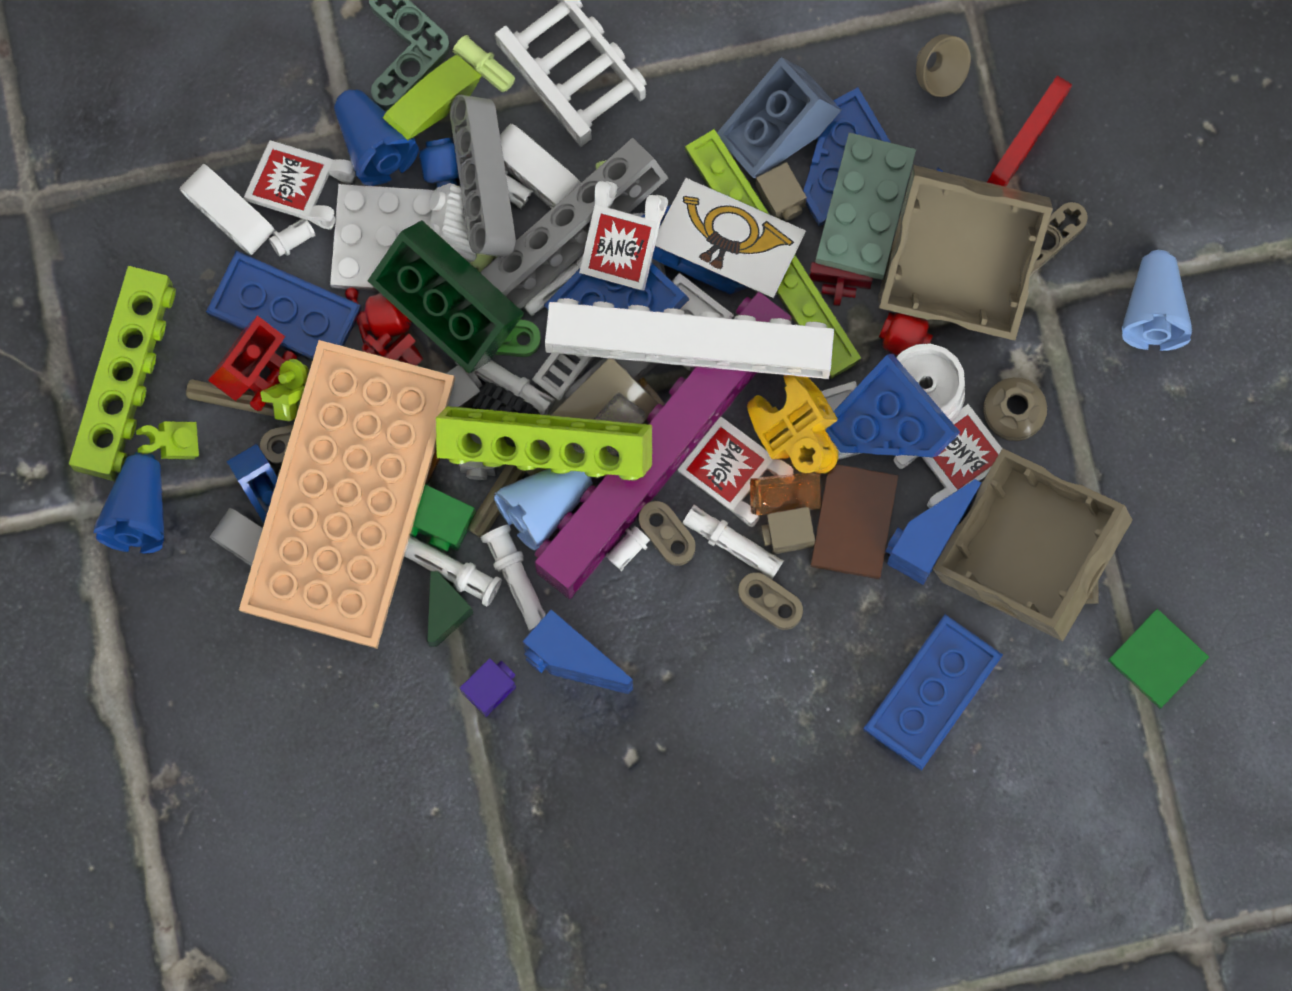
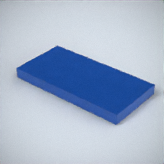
(285, 302)
(933, 692)

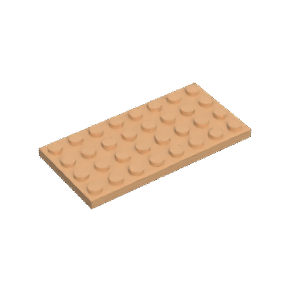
(347, 494)

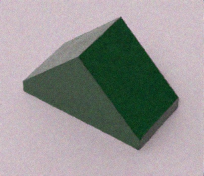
(446, 610)

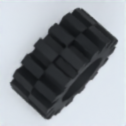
(498, 399)

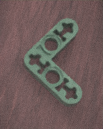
(416, 51)

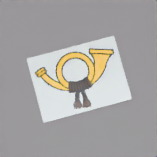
(729, 237)

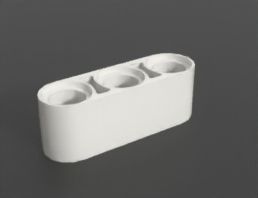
(535, 167)
(227, 209)

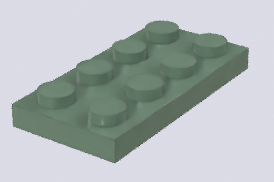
(865, 206)

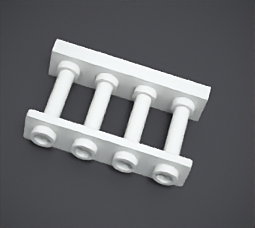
(558, 96)

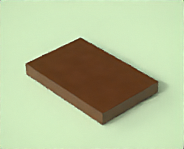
(854, 521)

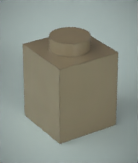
(781, 192)
(788, 530)

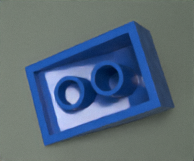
(925, 536)
(567, 654)

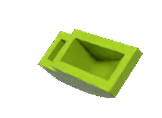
(432, 97)

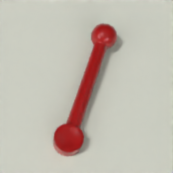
(352, 295)

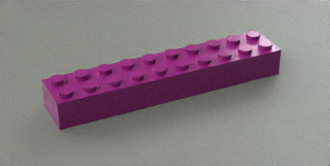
(617, 502)

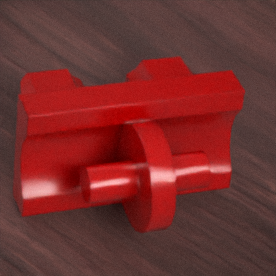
(400, 350)

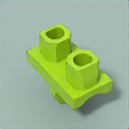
(288, 393)

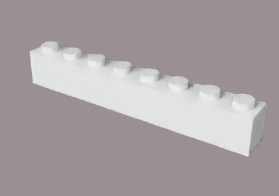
(689, 339)

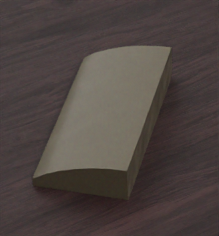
(597, 392)

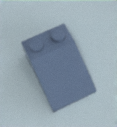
(777, 118)

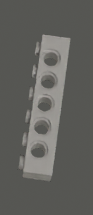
(563, 232)

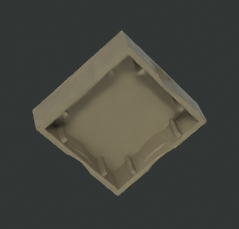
(964, 252)
(1033, 544)

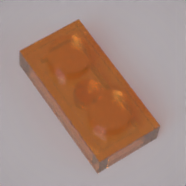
(785, 493)

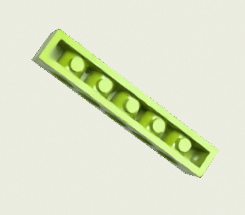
(137, 288)
(629, 439)

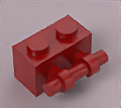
(246, 360)

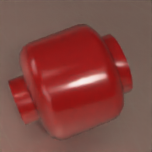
(383, 317)
(903, 332)

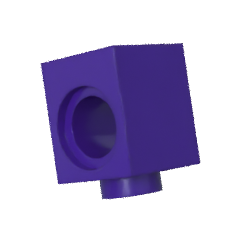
(489, 686)

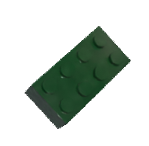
(445, 296)

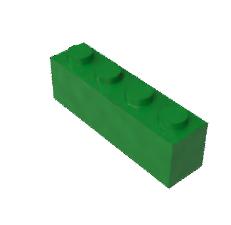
(442, 519)

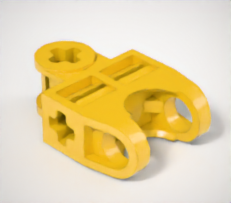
(798, 427)

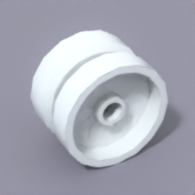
(940, 372)

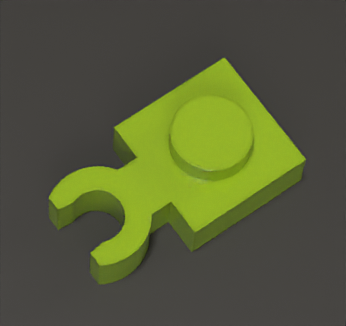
(173, 439)

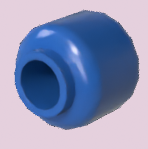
(439, 162)

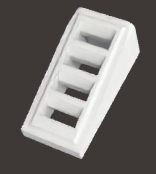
(550, 386)

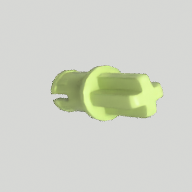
(484, 63)

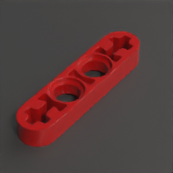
(1030, 132)

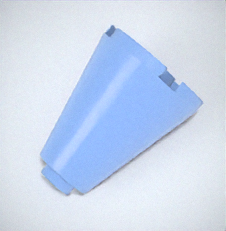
(1157, 305)
(541, 503)

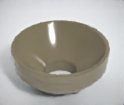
(950, 66)
(1010, 425)

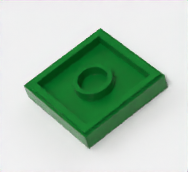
(1158, 658)

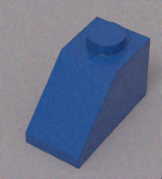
(255, 478)

